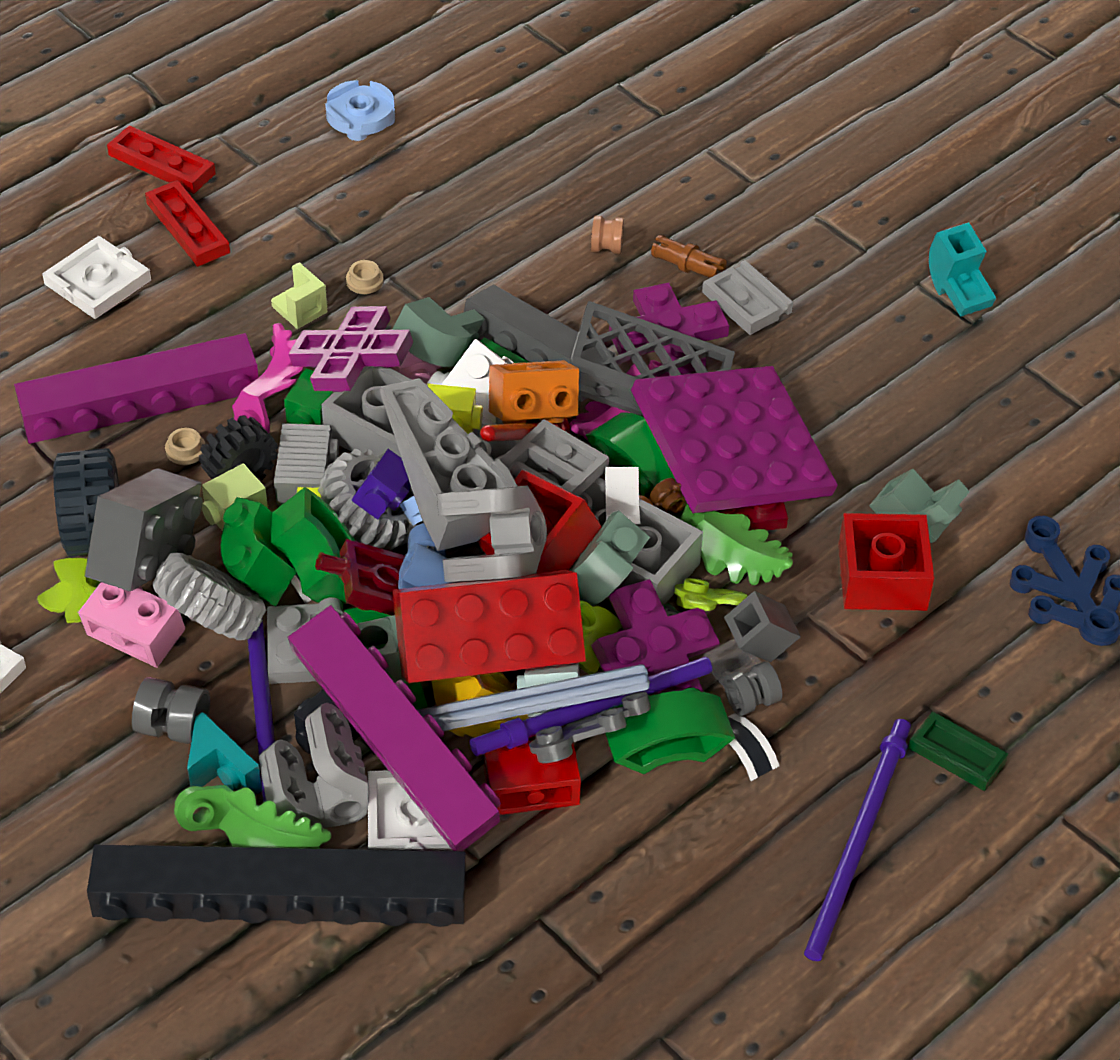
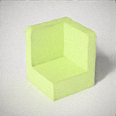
(303, 301)

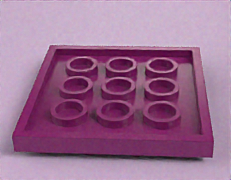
(733, 438)

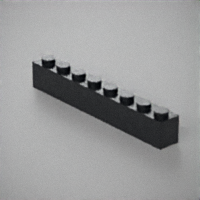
(277, 884)

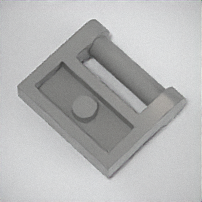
(558, 454)
(282, 622)

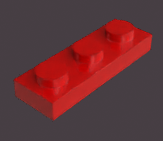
(161, 159)
(187, 223)

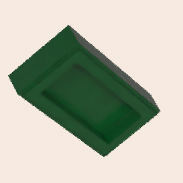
(958, 751)

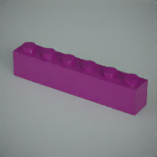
(135, 388)
(395, 729)

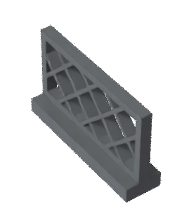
(607, 382)

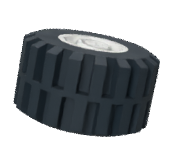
(77, 484)

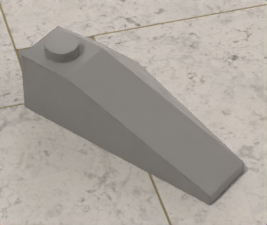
(440, 460)

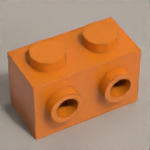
(533, 391)

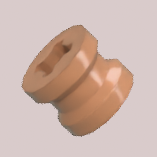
(607, 234)

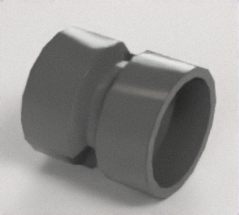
(164, 709)

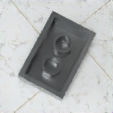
(141, 526)

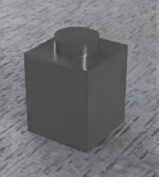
(762, 626)

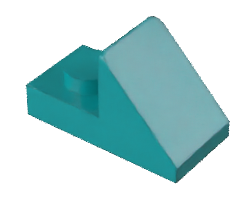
(218, 755)

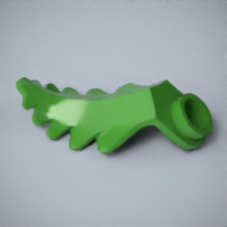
(731, 546)
(244, 820)

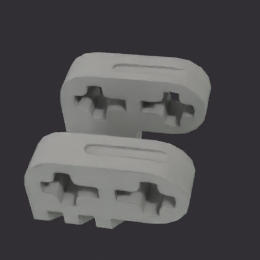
(515, 527)
(341, 787)

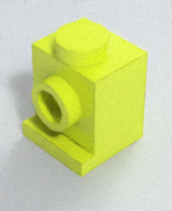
(462, 404)

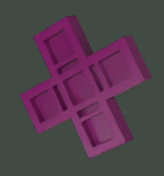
(661, 307)
(344, 352)
(652, 636)

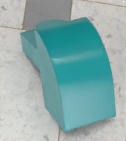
(955, 269)

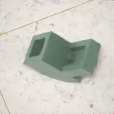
(436, 334)
(913, 496)
(608, 558)

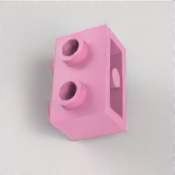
(132, 622)

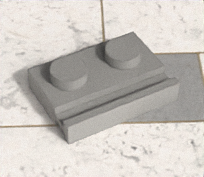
(747, 297)

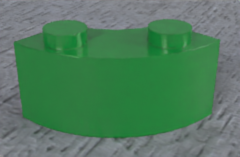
(631, 444)
(302, 531)
(249, 551)
(675, 729)

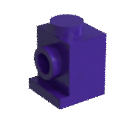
(383, 486)

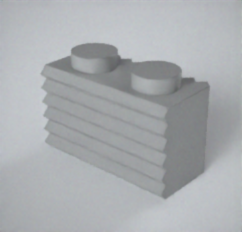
(303, 458)

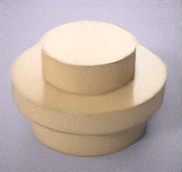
(364, 277)
(184, 446)

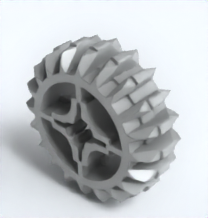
(339, 486)
(209, 596)

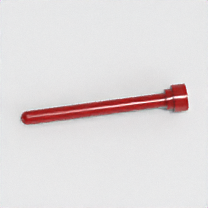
(512, 432)

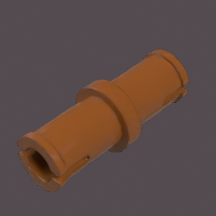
(687, 257)

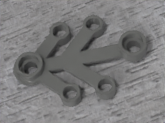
(555, 742)

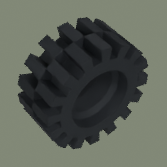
(237, 444)

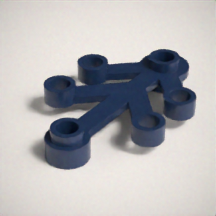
(1095, 623)

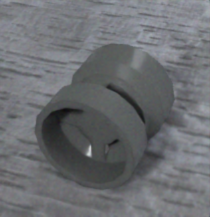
(753, 688)

